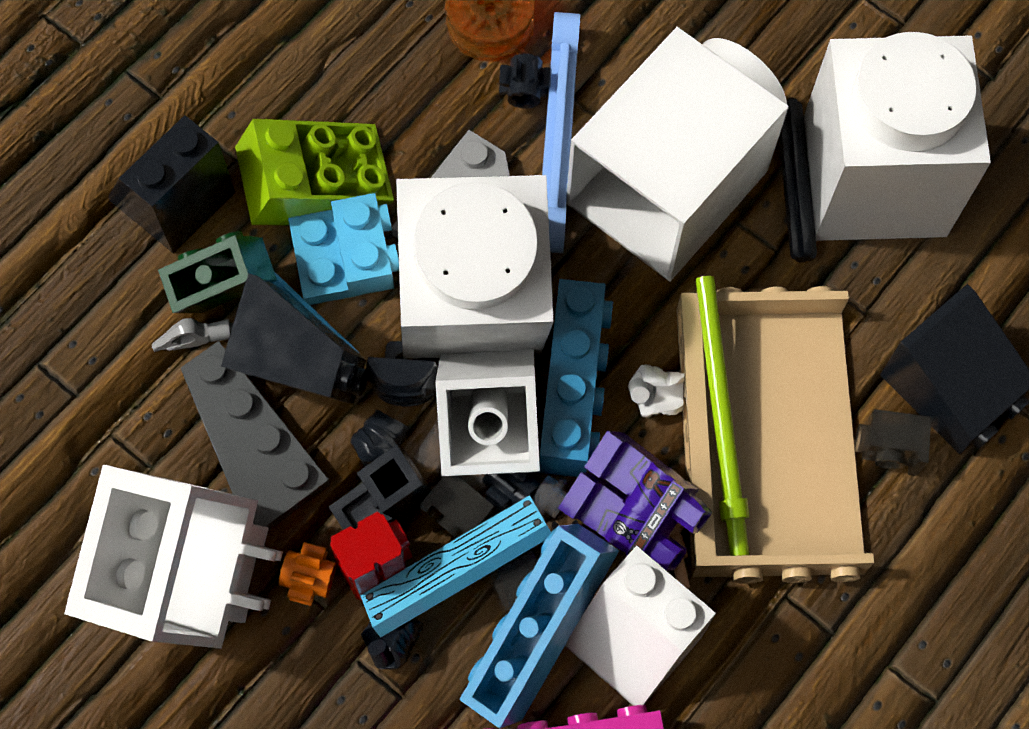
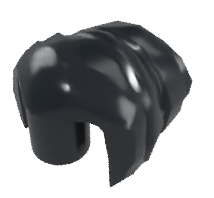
(378, 436)
(393, 648)

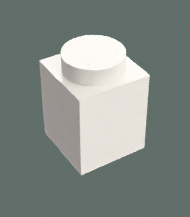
(894, 136)
(677, 148)
(474, 234)

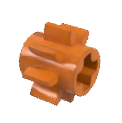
(307, 574)

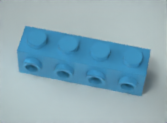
(572, 378)
(538, 624)

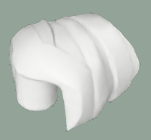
(657, 391)

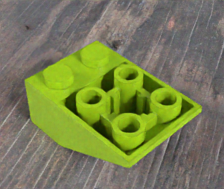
(305, 165)

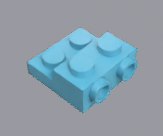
(344, 250)

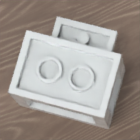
(167, 559)

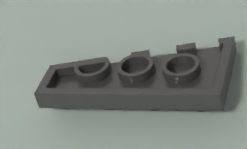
(251, 440)

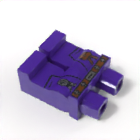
(635, 500)

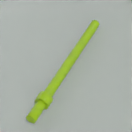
(733, 507)

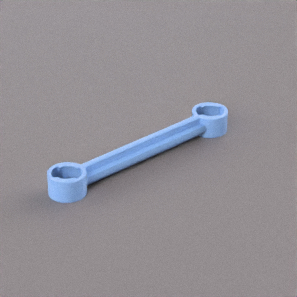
(559, 122)

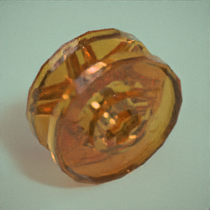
(490, 27)

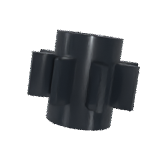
(525, 81)
(509, 488)

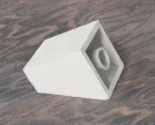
(487, 413)
(639, 627)

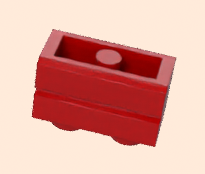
(370, 552)

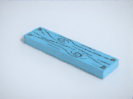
(455, 566)

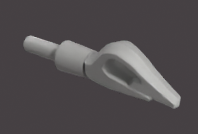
(191, 333)

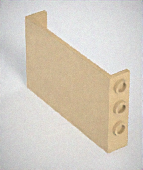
(788, 431)

